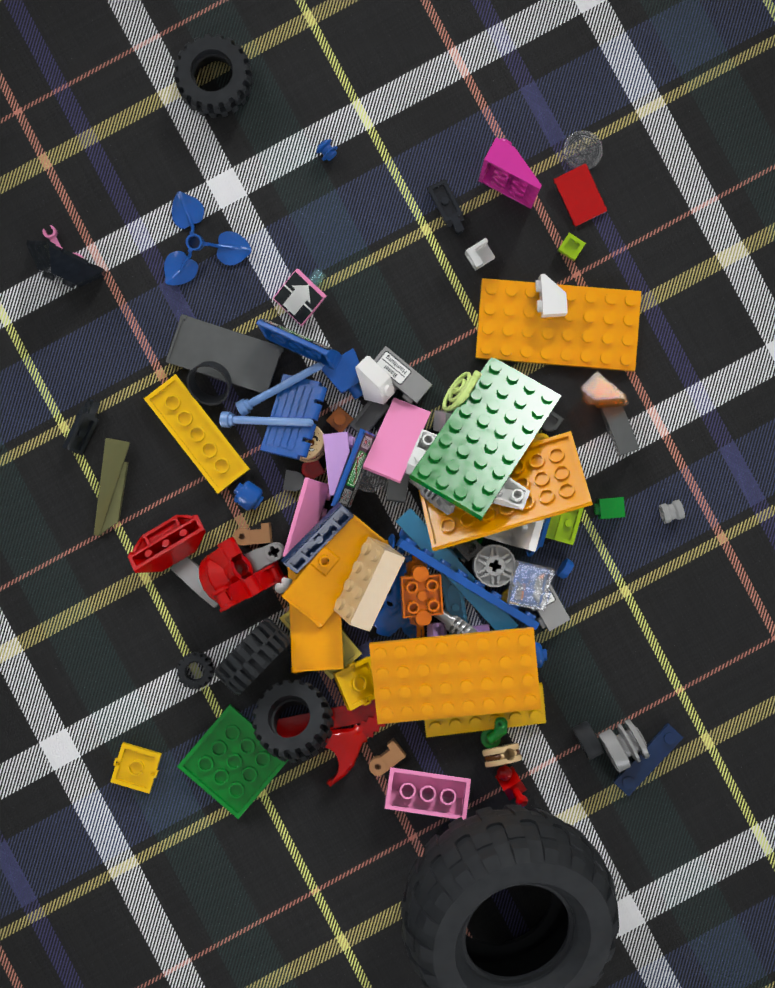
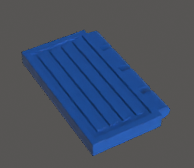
(294, 402)

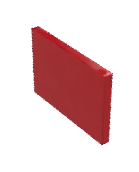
(580, 195)

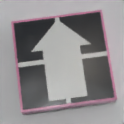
(299, 297)

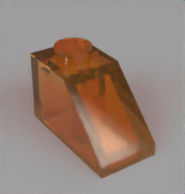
(602, 393)

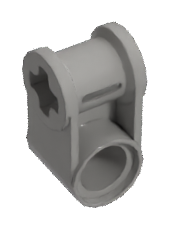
(263, 557)

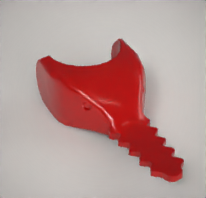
(347, 744)

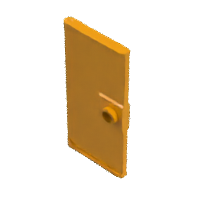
(325, 574)
(314, 646)

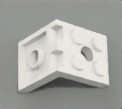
(522, 536)

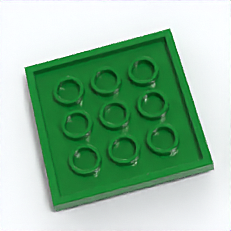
(231, 762)

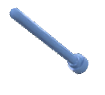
(245, 406)
(228, 419)

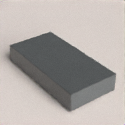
(369, 416)

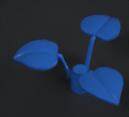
(178, 266)

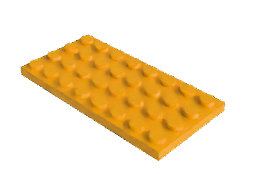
(594, 334)
(555, 485)
(455, 675)

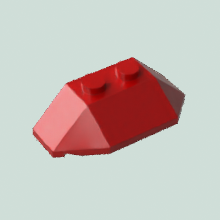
(167, 544)

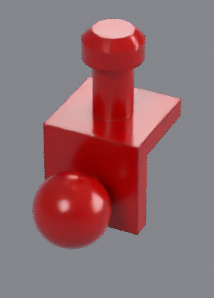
(512, 784)

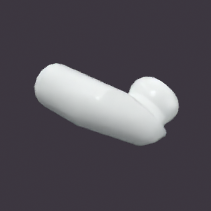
(282, 587)

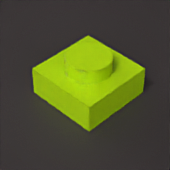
(571, 246)

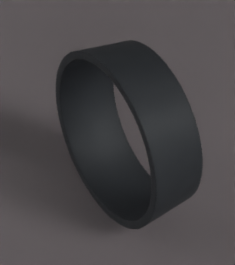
(198, 394)

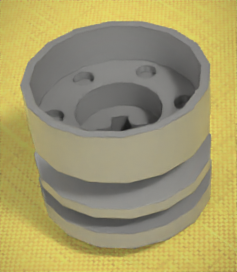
(488, 555)
(624, 745)

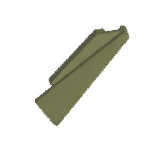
(111, 485)

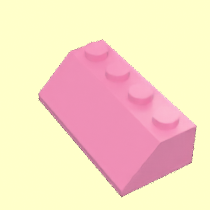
(308, 511)
(427, 793)

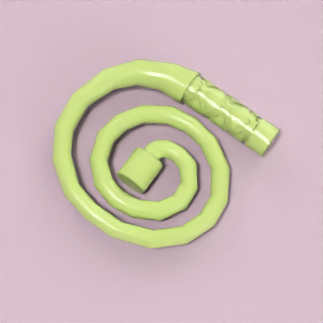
(461, 392)

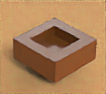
(339, 419)

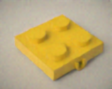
(356, 683)
(136, 767)

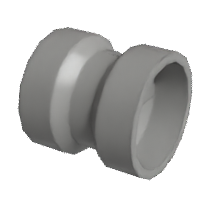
(671, 511)

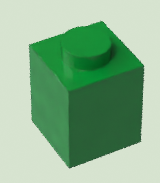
(609, 508)

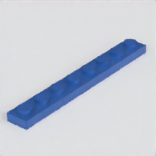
(461, 578)

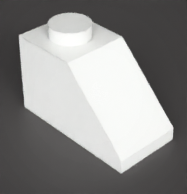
(374, 381)

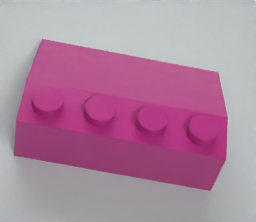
(509, 174)

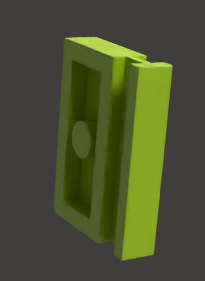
(564, 526)

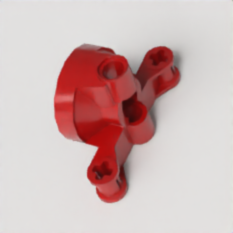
(230, 576)

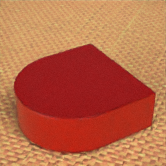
(312, 470)

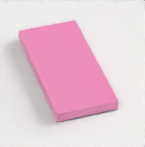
(396, 440)

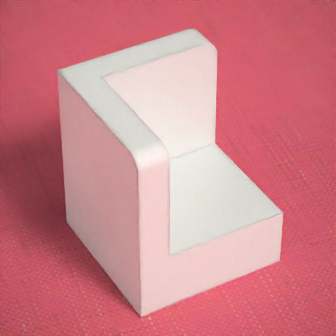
(479, 254)

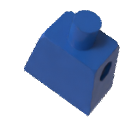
(345, 375)

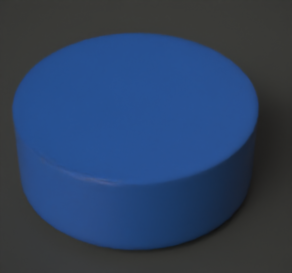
(565, 568)

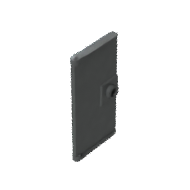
(246, 358)

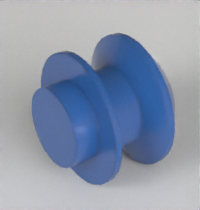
(327, 150)

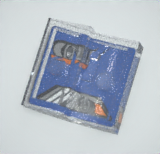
(530, 585)

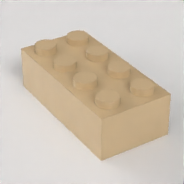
(368, 584)

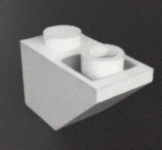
(552, 298)

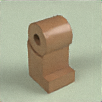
(249, 537)
(381, 763)

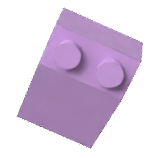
(337, 452)

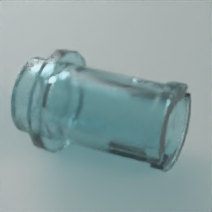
(317, 277)

